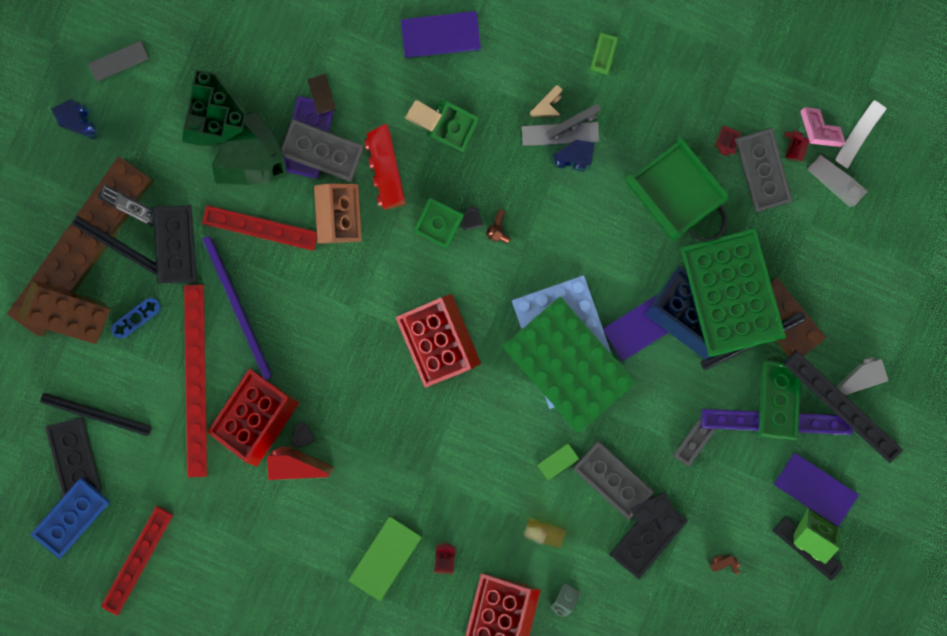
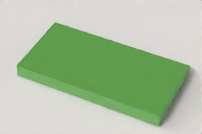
(385, 558)

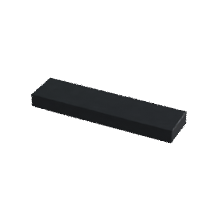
(785, 530)

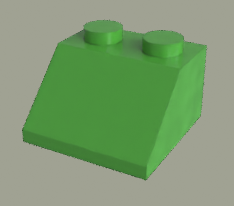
(817, 536)

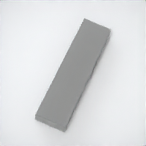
(536, 134)

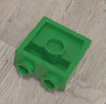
(453, 126)

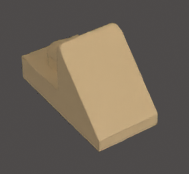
(544, 108)
(423, 116)

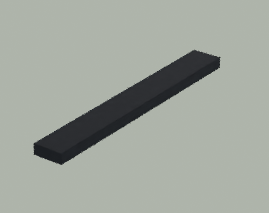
(842, 406)

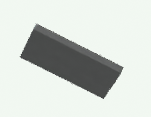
(322, 150)
(763, 170)
(612, 479)

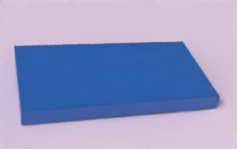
(70, 517)

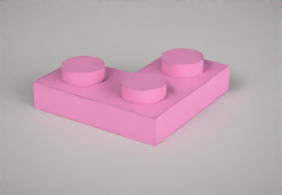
(819, 132)

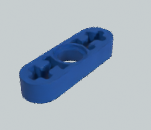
(127, 331)

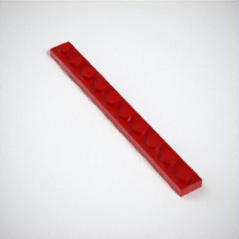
(195, 380)

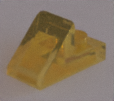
(544, 533)

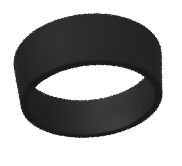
(724, 223)

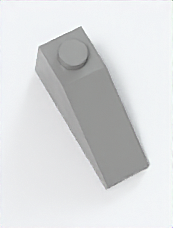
(837, 181)
(864, 376)

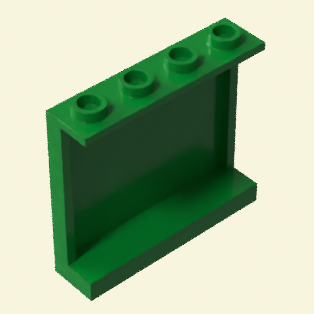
(677, 189)

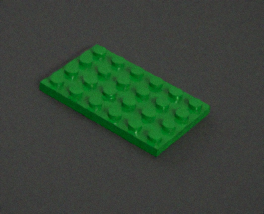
(732, 293)
(569, 364)

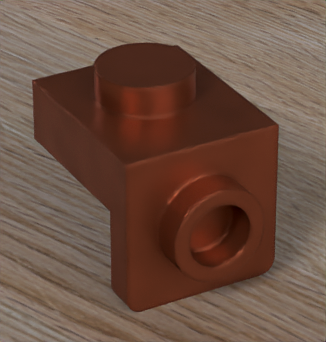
(719, 562)

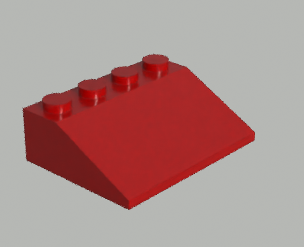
(385, 167)
(438, 340)
(253, 418)
(293, 464)
(502, 608)

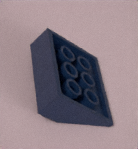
(677, 313)

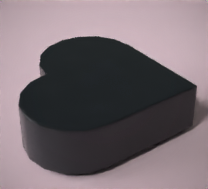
(471, 219)
(302, 436)

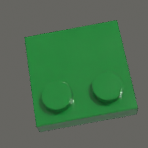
(438, 223)

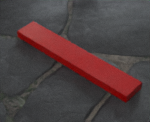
(260, 228)
(137, 560)

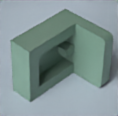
(565, 600)

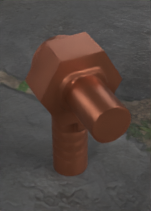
(495, 231)

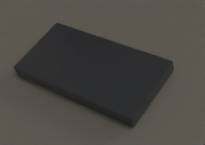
(174, 244)
(72, 454)
(643, 546)

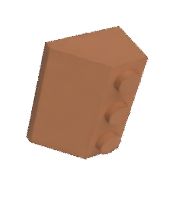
(337, 213)

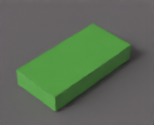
(604, 53)
(557, 461)

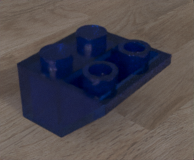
(73, 117)
(576, 154)

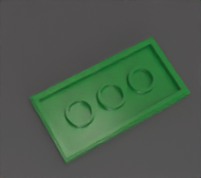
(779, 402)

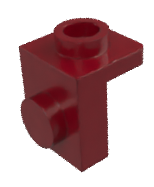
(726, 141)
(797, 146)
(445, 558)

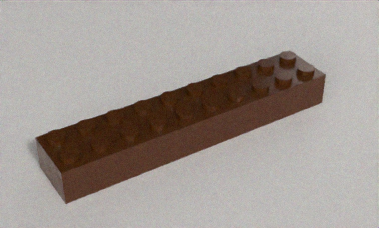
(76, 250)

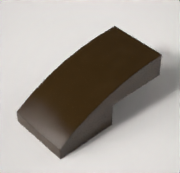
(321, 94)

